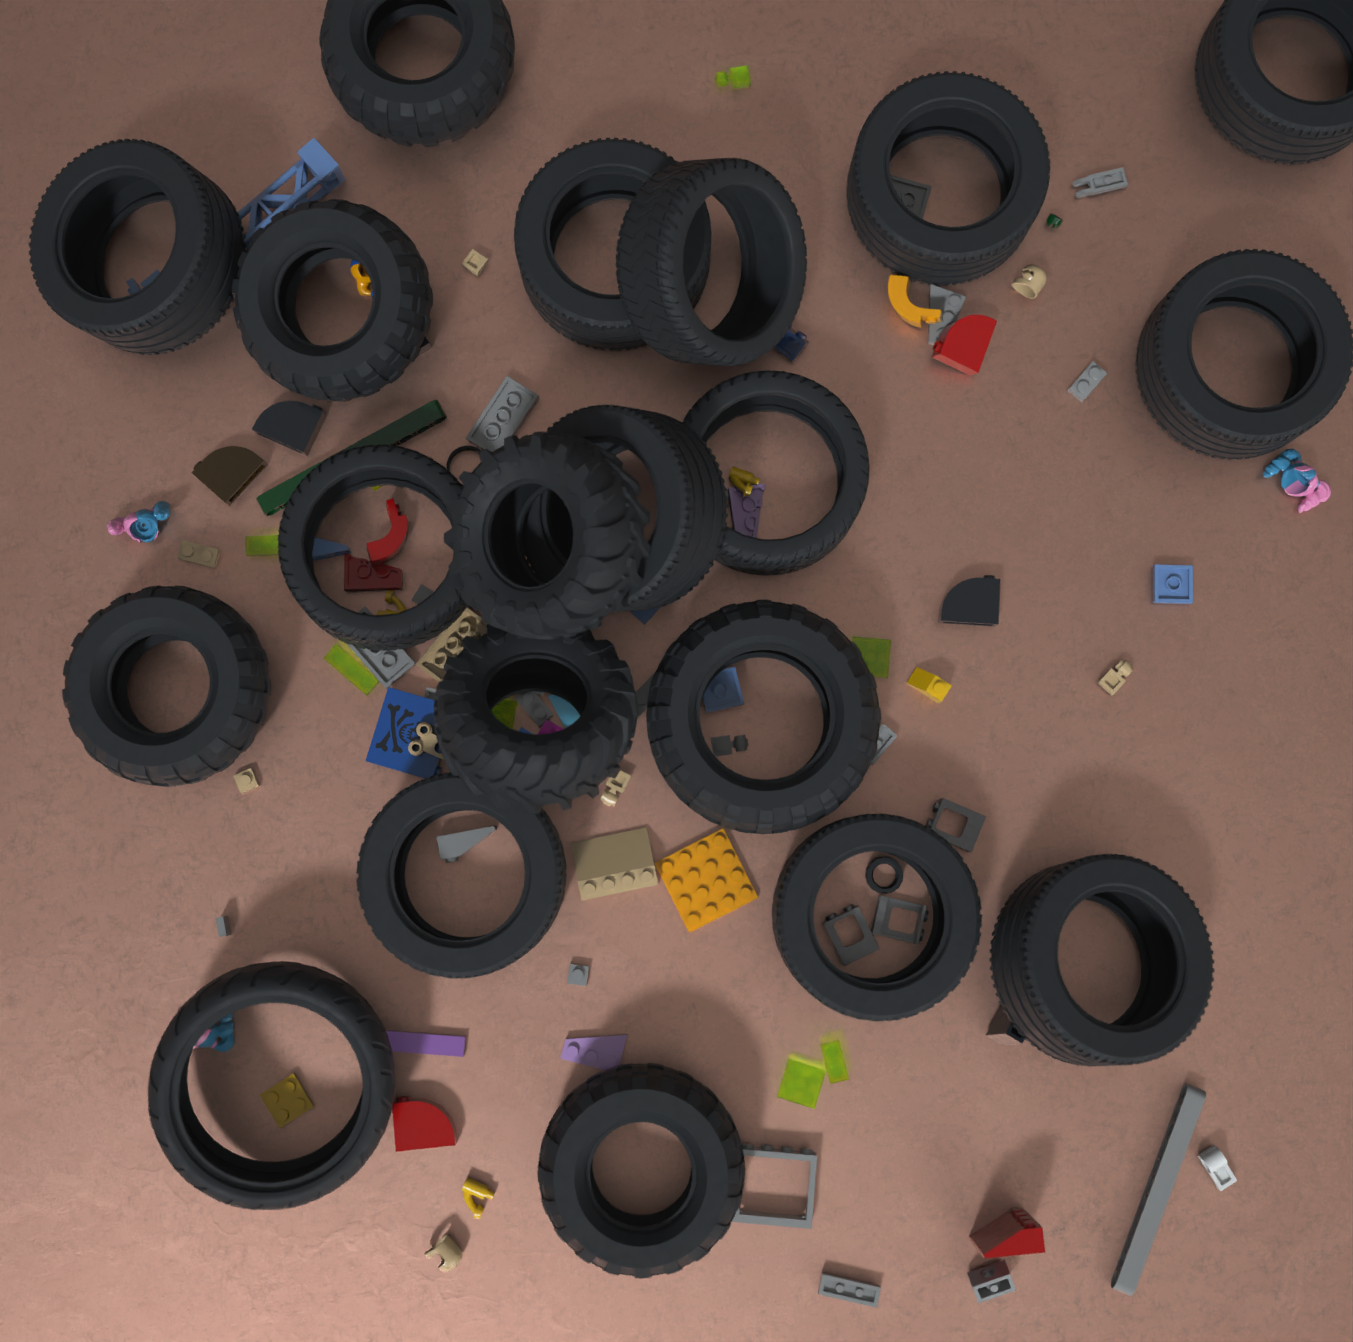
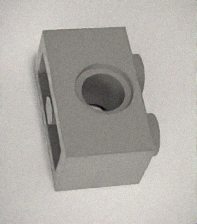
(991, 1281)

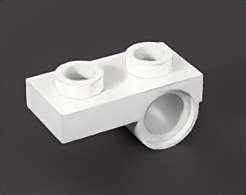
(1217, 1167)

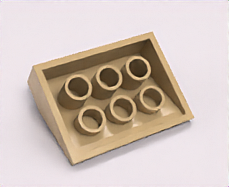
(450, 643)
(614, 864)

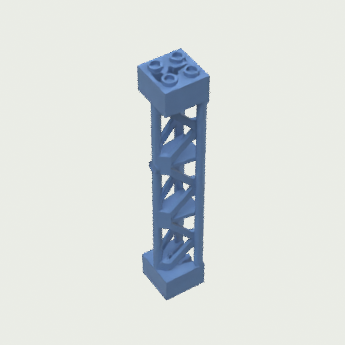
(312, 159)

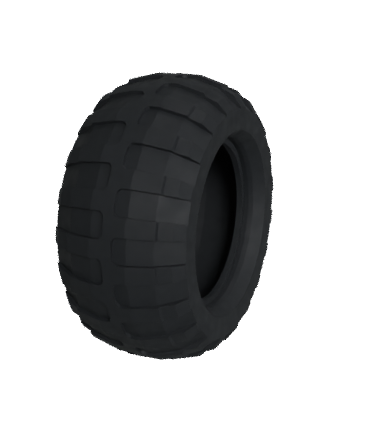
(825, 659)

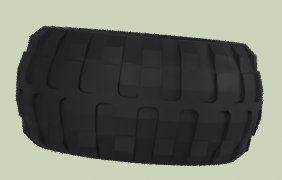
(425, 108)
(273, 274)
(101, 672)
(629, 1241)

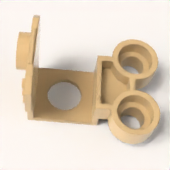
(427, 742)

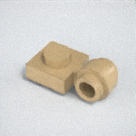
(1112, 680)
(617, 784)

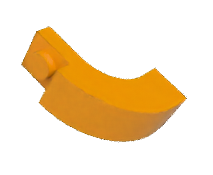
(898, 293)

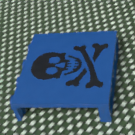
(397, 728)

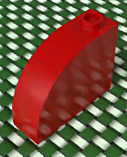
(965, 343)
(421, 1125)

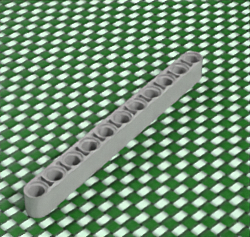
(1158, 1189)

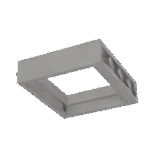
(782, 1219)

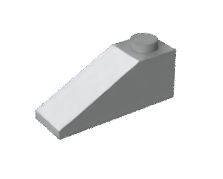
(458, 844)

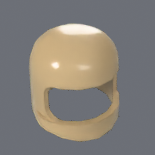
(1033, 277)
(448, 1251)

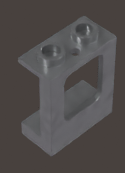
(971, 829)
(882, 916)
(859, 949)

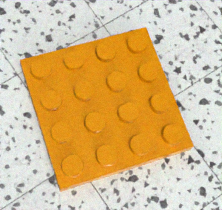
(706, 880)

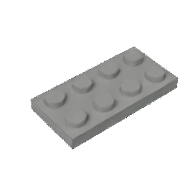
(502, 415)
(385, 665)

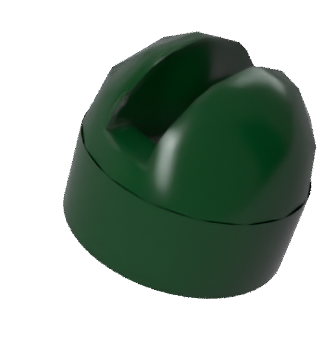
(1055, 220)

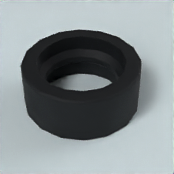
(898, 878)

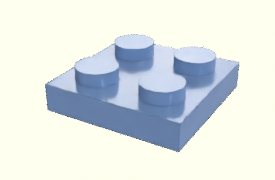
(1173, 584)
(723, 692)

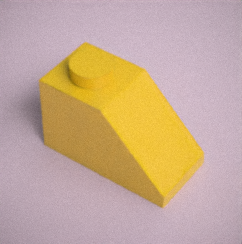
(929, 684)

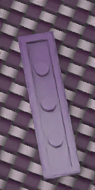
(427, 1043)

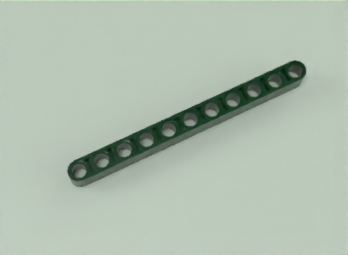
(392, 434)

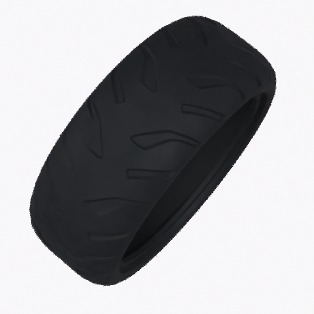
(252, 1182)

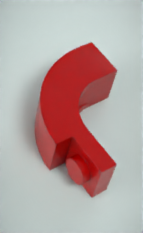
(389, 546)

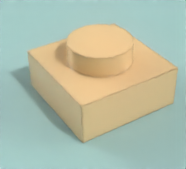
(475, 262)
(246, 780)

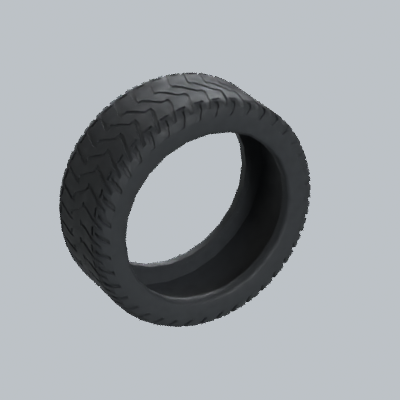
(652, 261)
(831, 420)
(312, 502)

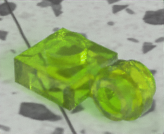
(738, 77)

